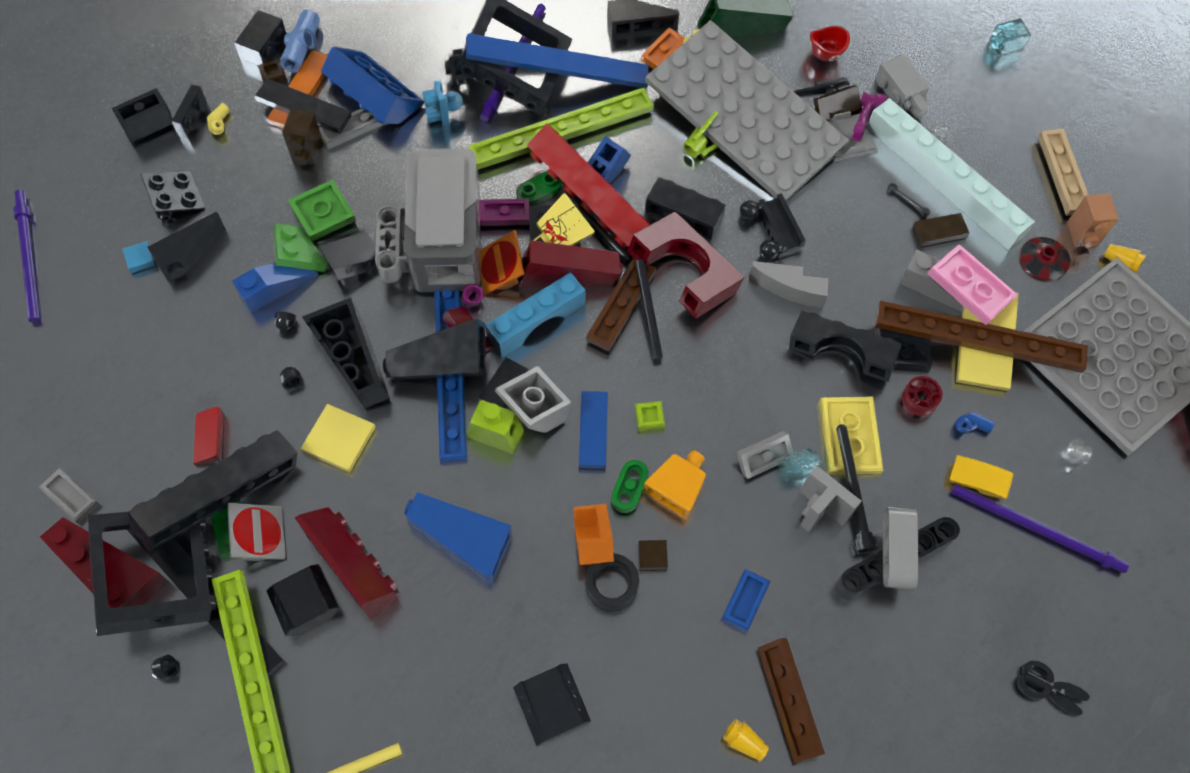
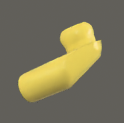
(215, 119)

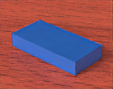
(745, 600)

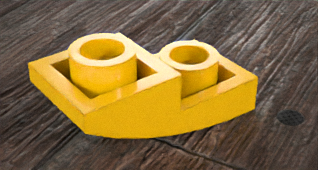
(981, 476)

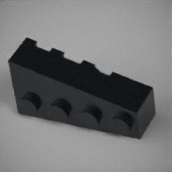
(347, 344)

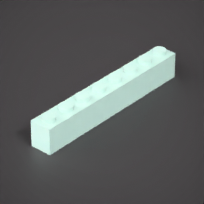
(950, 174)

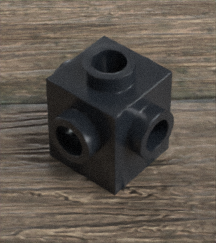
(450, 67)

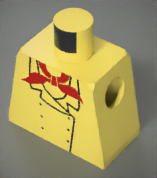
(563, 224)

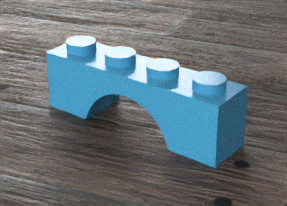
(514, 326)

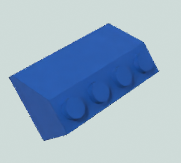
(370, 85)

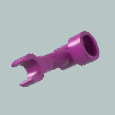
(869, 103)

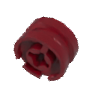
(920, 387)

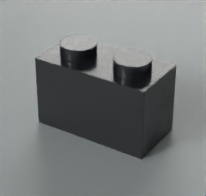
(260, 38)
(143, 115)

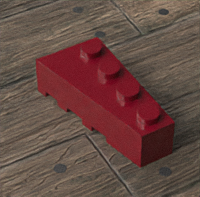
(127, 578)

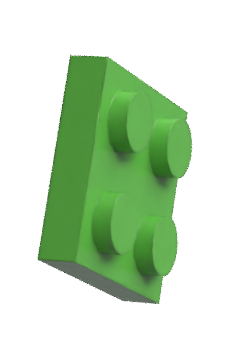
(322, 210)

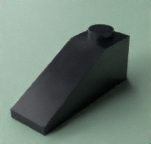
(639, 17)
(184, 248)

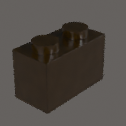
(302, 137)

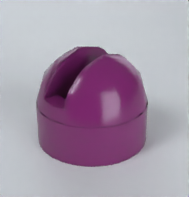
(468, 292)

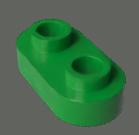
(540, 188)
(629, 487)

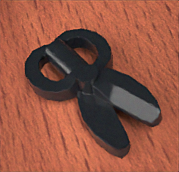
(1056, 691)

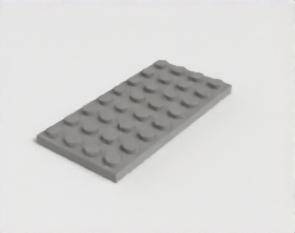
(758, 116)

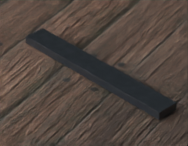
(179, 568)

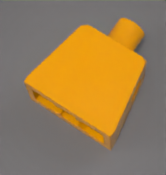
(677, 483)

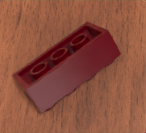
(348, 561)

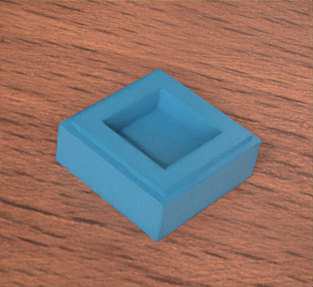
(138, 257)

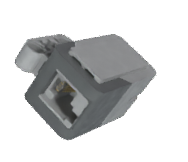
(436, 223)

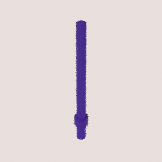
(22, 215)

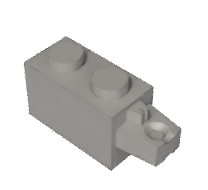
(904, 85)

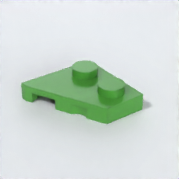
(296, 249)

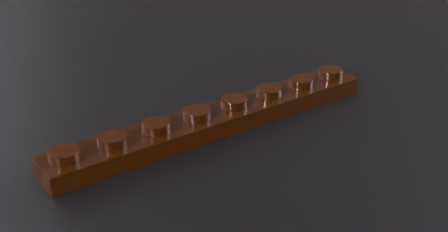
(981, 337)

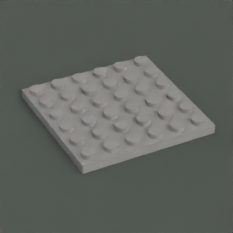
(1134, 355)

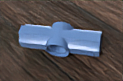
(300, 41)

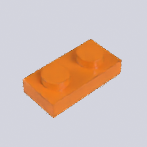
(662, 48)

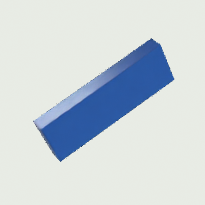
(593, 430)

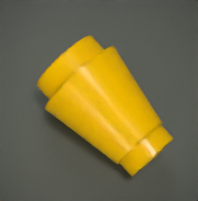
(1130, 257)
(745, 740)

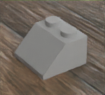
(535, 400)

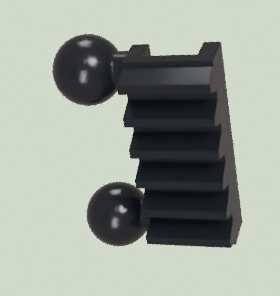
(780, 223)

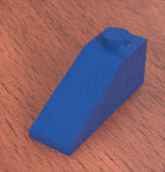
(608, 160)
(268, 283)

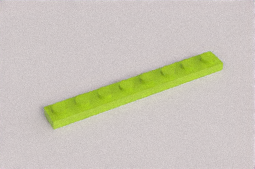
(567, 125)
(250, 674)

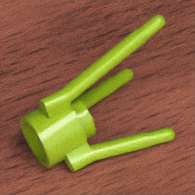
(696, 143)

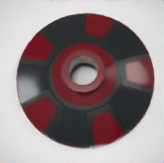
(1039, 264)

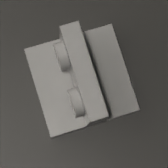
(826, 497)

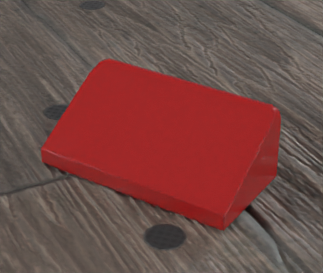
(208, 436)

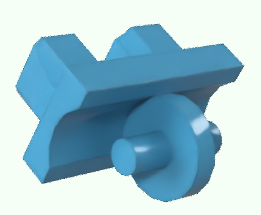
(439, 104)

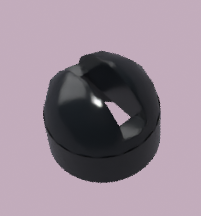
(284, 321)
(290, 378)
(171, 667)

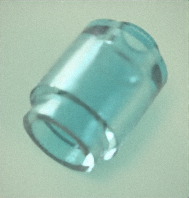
(799, 464)

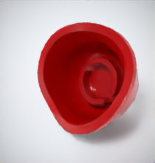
(829, 42)

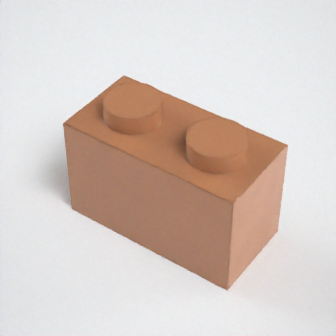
(1092, 220)

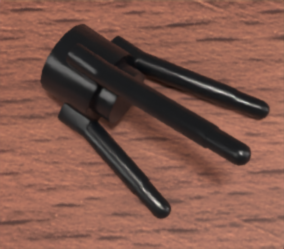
(829, 85)

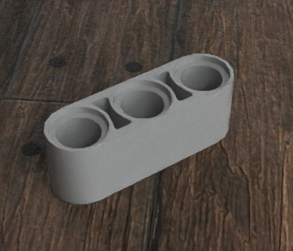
(900, 548)

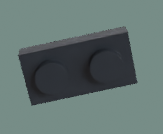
(189, 111)

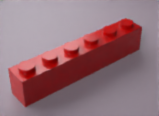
(587, 184)

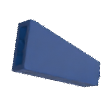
(462, 534)

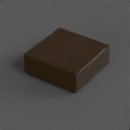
(273, 71)
(653, 555)

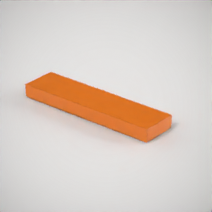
(305, 81)

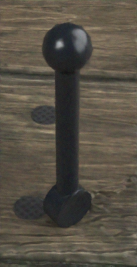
(893, 188)

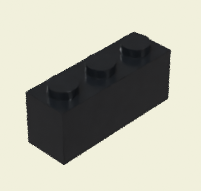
(697, 210)

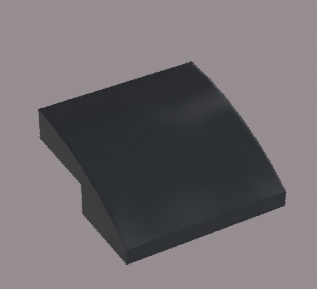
(914, 352)

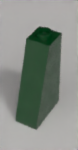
(747, 17)

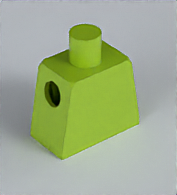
(493, 427)

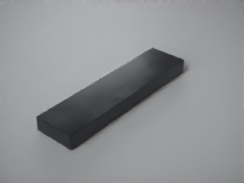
(287, 98)

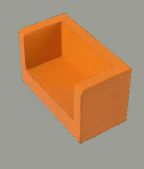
(593, 534)

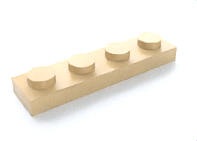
(1063, 168)

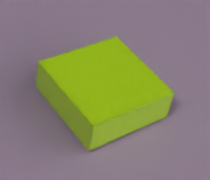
(649, 416)

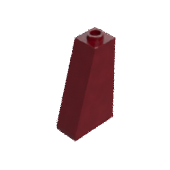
(549, 262)

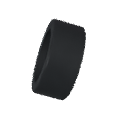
(612, 603)

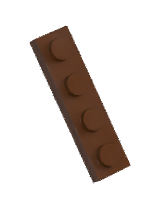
(618, 308)
(791, 701)

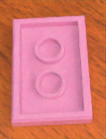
(972, 284)

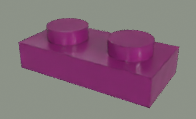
(504, 212)

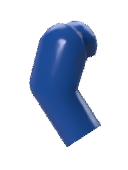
(972, 421)

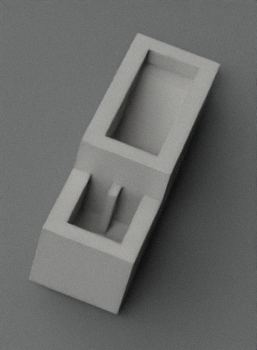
(790, 284)

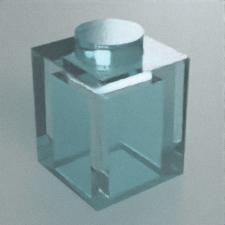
(1010, 37)

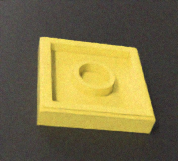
(338, 438)

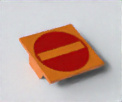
(501, 264)

